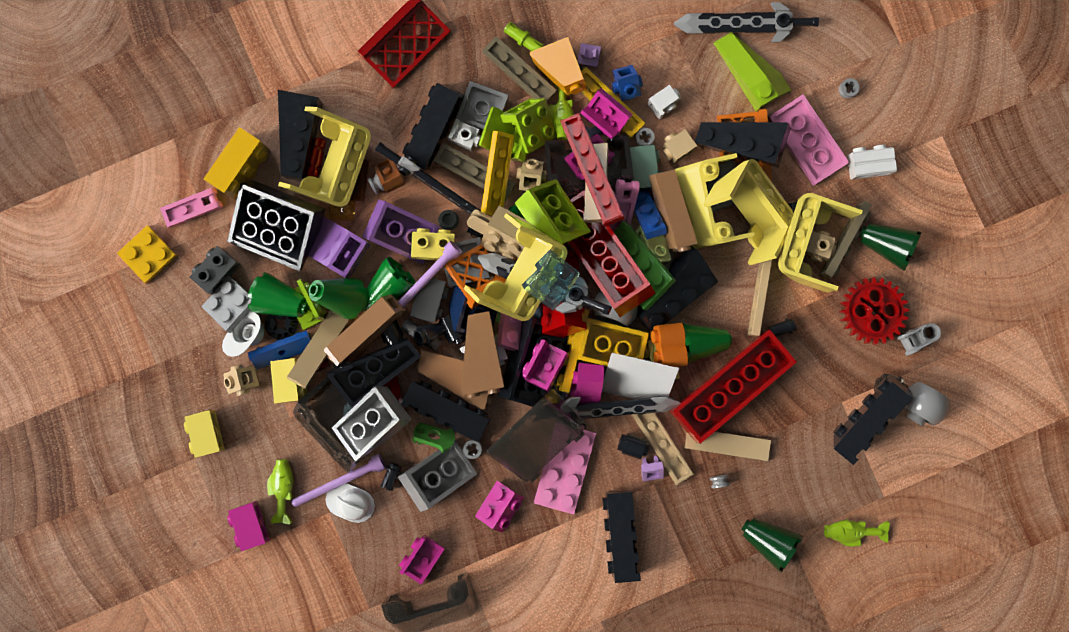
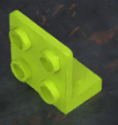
(495, 123)
(533, 123)
(316, 312)

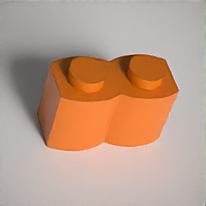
(670, 345)

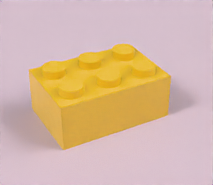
(237, 163)
(604, 338)

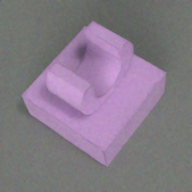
(588, 55)
(652, 470)

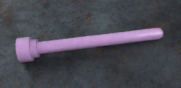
(451, 252)
(375, 464)

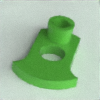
(444, 443)

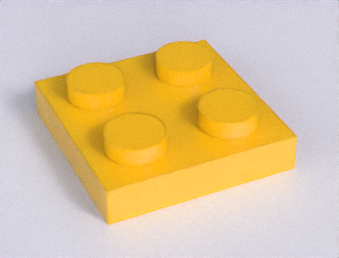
(147, 254)

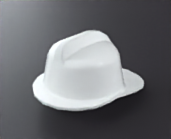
(244, 335)
(350, 503)

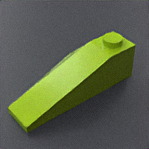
(755, 75)

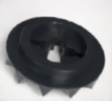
(290, 323)

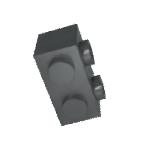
(214, 269)
(429, 300)

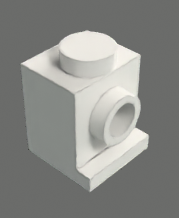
(664, 101)
(456, 135)

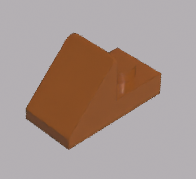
(388, 175)

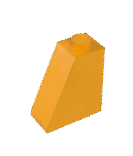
(560, 66)

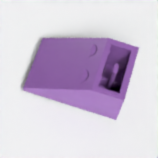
(338, 248)

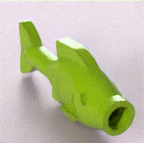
(560, 111)
(280, 485)
(850, 532)

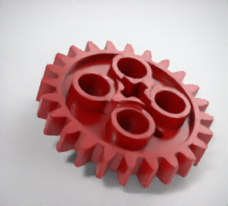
(885, 296)

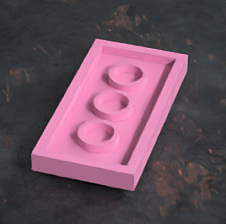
(810, 141)
(564, 475)

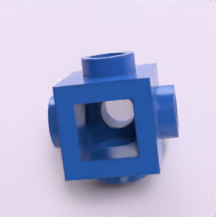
(627, 83)

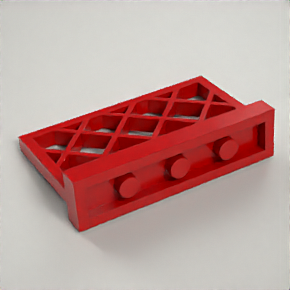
(387, 32)

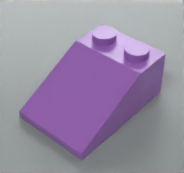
(393, 228)

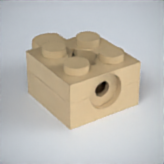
(497, 232)

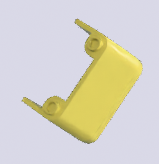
(342, 161)
(693, 186)
(759, 204)
(809, 210)
(510, 296)

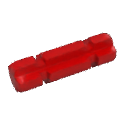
(316, 157)

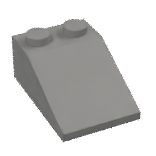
(371, 422)
(437, 476)

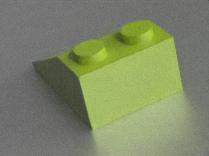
(552, 212)

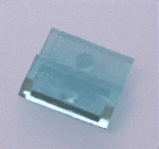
(551, 280)

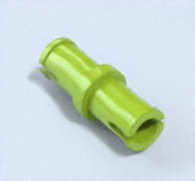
(522, 37)

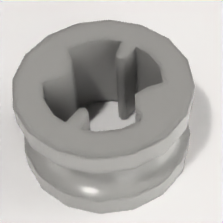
(855, 88)
(648, 132)
(375, 184)
(466, 451)
(719, 481)

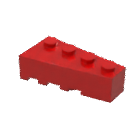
(559, 323)

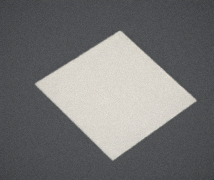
(638, 377)

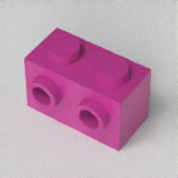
(588, 382)
(248, 526)

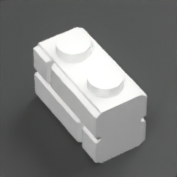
(871, 163)

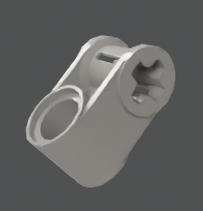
(915, 339)

